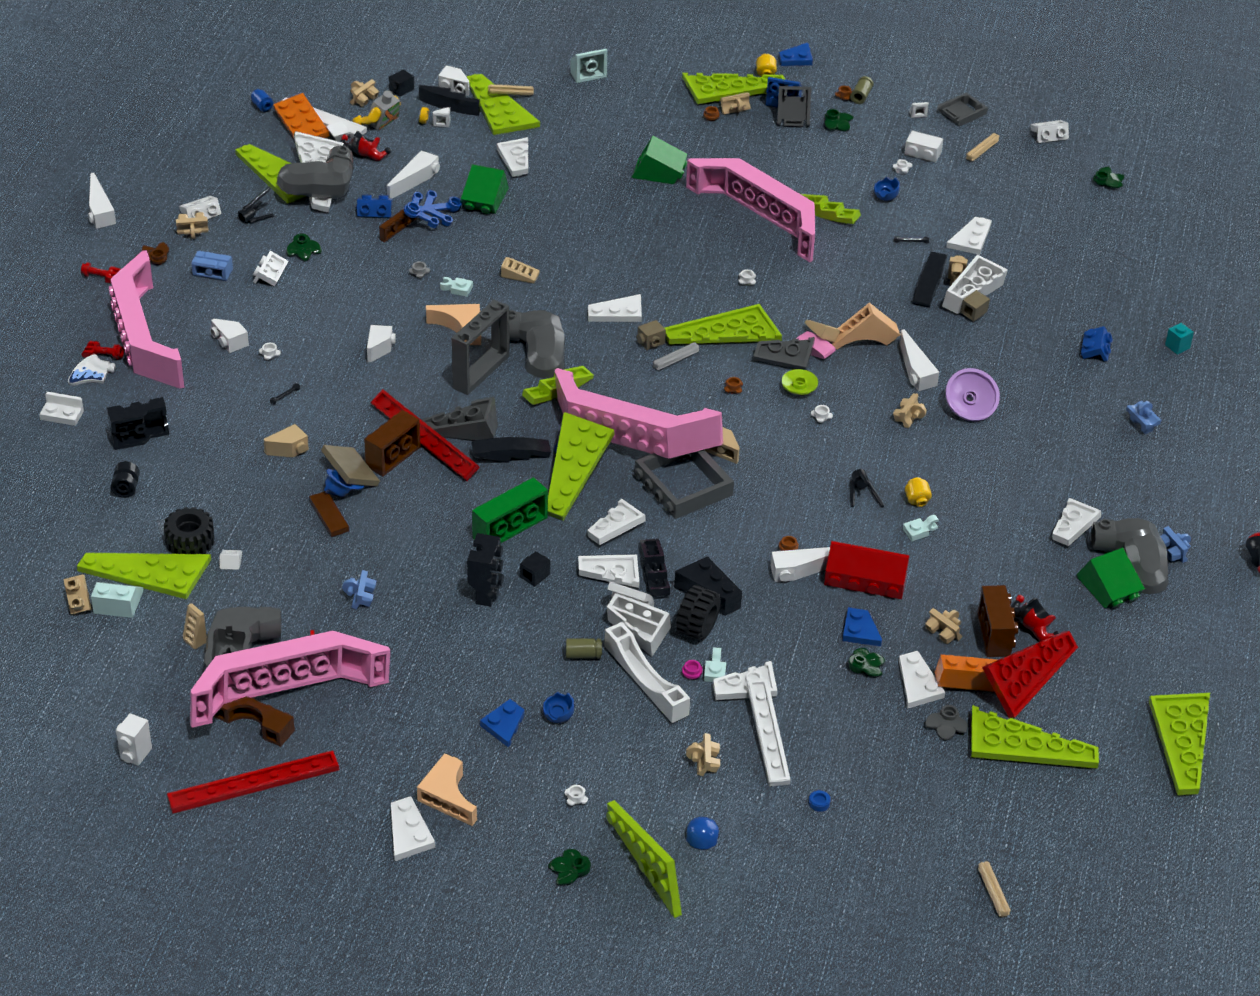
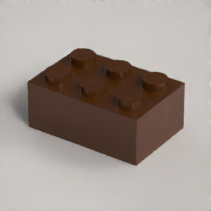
(392, 443)
(997, 621)

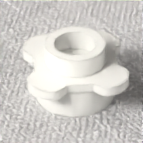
(902, 166)
(747, 277)
(269, 351)
(821, 413)
(576, 795)

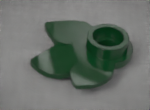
(838, 120)
(1106, 177)
(303, 248)
(867, 662)
(570, 866)

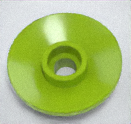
(799, 381)

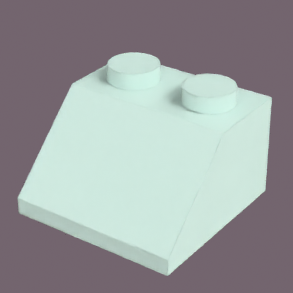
(589, 65)
(115, 599)

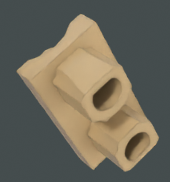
(361, 91)
(735, 103)
(192, 225)
(956, 267)
(909, 411)
(77, 594)
(947, 622)
(702, 755)

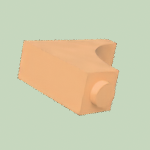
(453, 316)
(867, 325)
(441, 790)

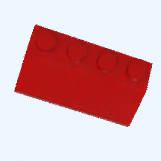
(866, 570)

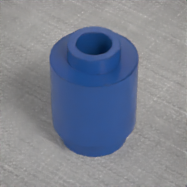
(262, 100)

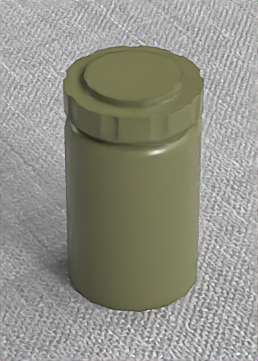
(862, 90)
(583, 648)

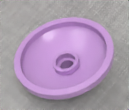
(977, 386)

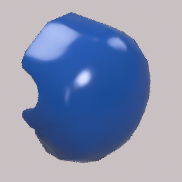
(887, 189)
(558, 707)
(702, 833)

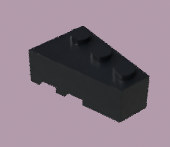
(710, 576)

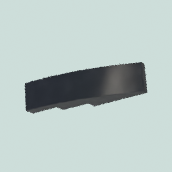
(444, 98)
(930, 279)
(506, 447)
(654, 567)

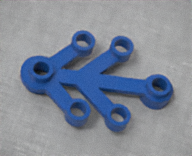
(413, 210)

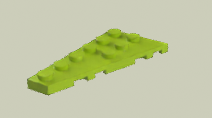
(649, 855)

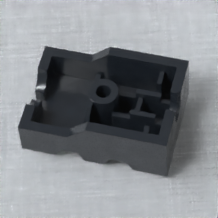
(137, 423)
(485, 568)

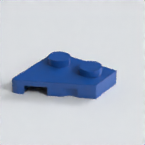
(796, 56)
(861, 628)
(503, 721)

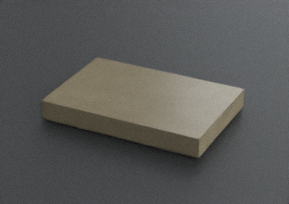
(350, 465)

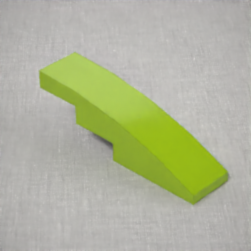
(833, 210)
(547, 389)

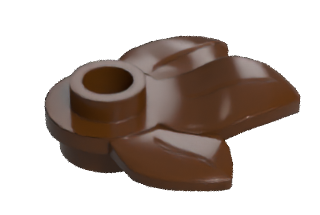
(157, 255)

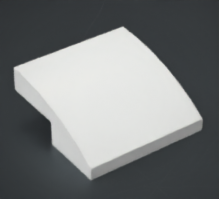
(632, 593)

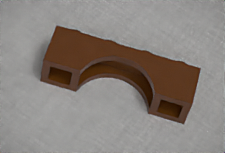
(276, 725)

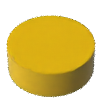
(424, 115)

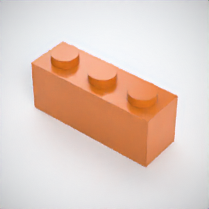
(963, 672)

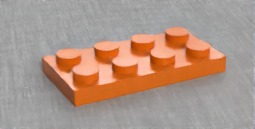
(300, 116)

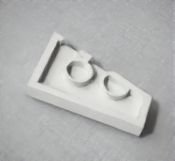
(515, 155)
(618, 310)
(610, 568)

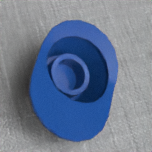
(336, 485)

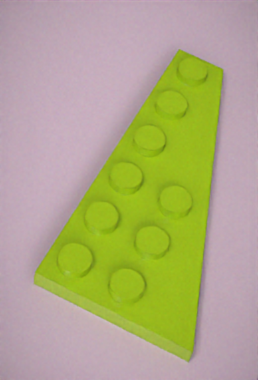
(719, 85)
(500, 110)
(266, 167)
(738, 325)
(577, 454)
(161, 573)
(1182, 731)
(1022, 742)

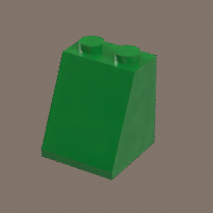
(660, 162)
(484, 189)
(1111, 579)

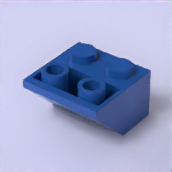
(773, 89)

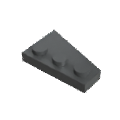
(786, 353)

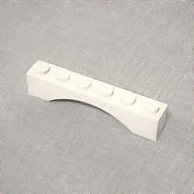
(666, 696)

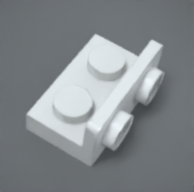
(1051, 131)
(207, 205)
(270, 269)
(62, 409)

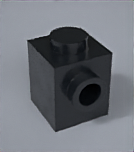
(401, 83)
(535, 568)

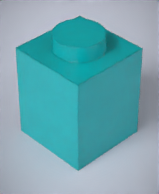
(1179, 338)

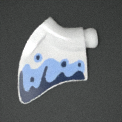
(91, 370)

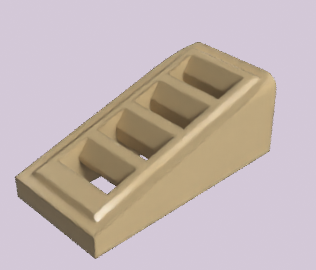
(518, 271)
(823, 331)
(194, 628)

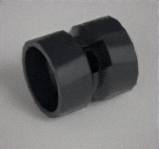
(125, 479)

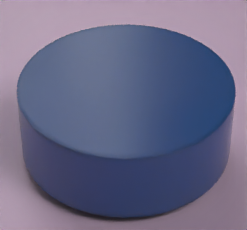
(819, 800)

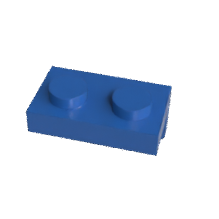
(374, 207)
(1096, 342)

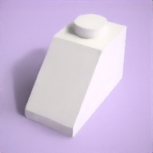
(379, 341)

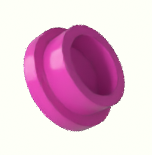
(692, 669)

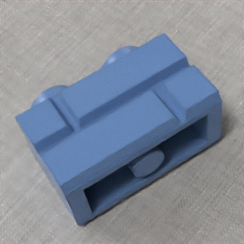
(212, 265)

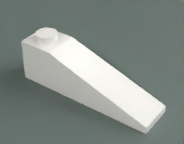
(417, 171)
(101, 210)
(919, 368)
(797, 564)

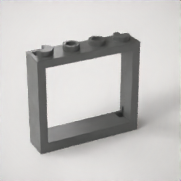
(465, 378)
(721, 489)

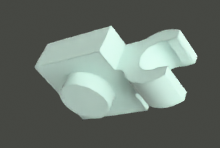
(918, 529)
(714, 668)

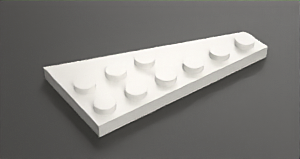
(311, 149)

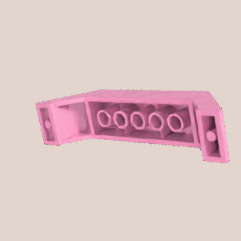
(758, 193)
(142, 353)
(641, 426)
(286, 667)

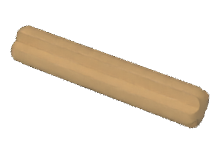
(511, 90)
(982, 147)
(994, 889)

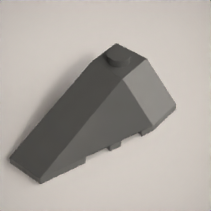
(471, 422)

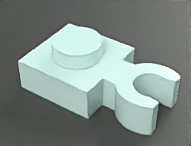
(459, 286)

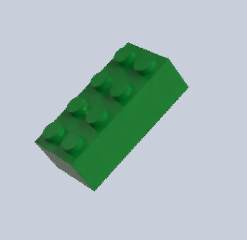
(512, 511)

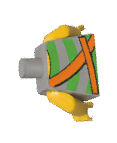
(382, 112)

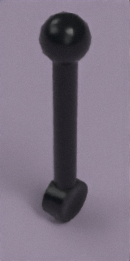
(925, 239)
(296, 387)

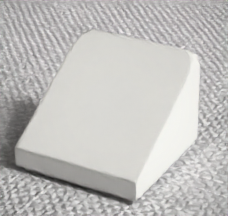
(919, 110)
(441, 117)
(338, 129)
(230, 559)

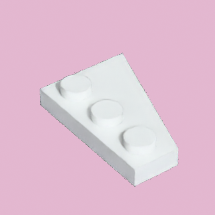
(971, 237)
(1074, 521)
(616, 522)
(918, 680)
(735, 684)
(409, 830)

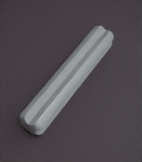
(676, 356)

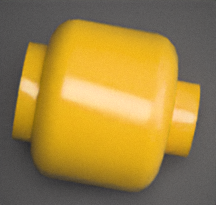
(766, 65)
(918, 492)

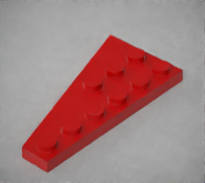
(1025, 672)

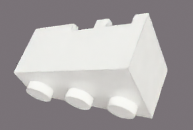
(644, 621)

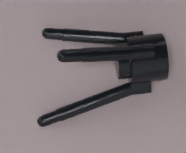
(248, 212)
(861, 480)

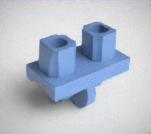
(1143, 414)
(1177, 544)
(358, 587)

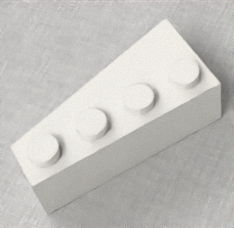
(979, 276)

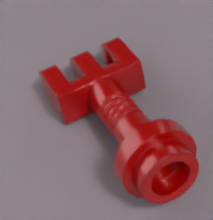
(86, 269)
(94, 347)

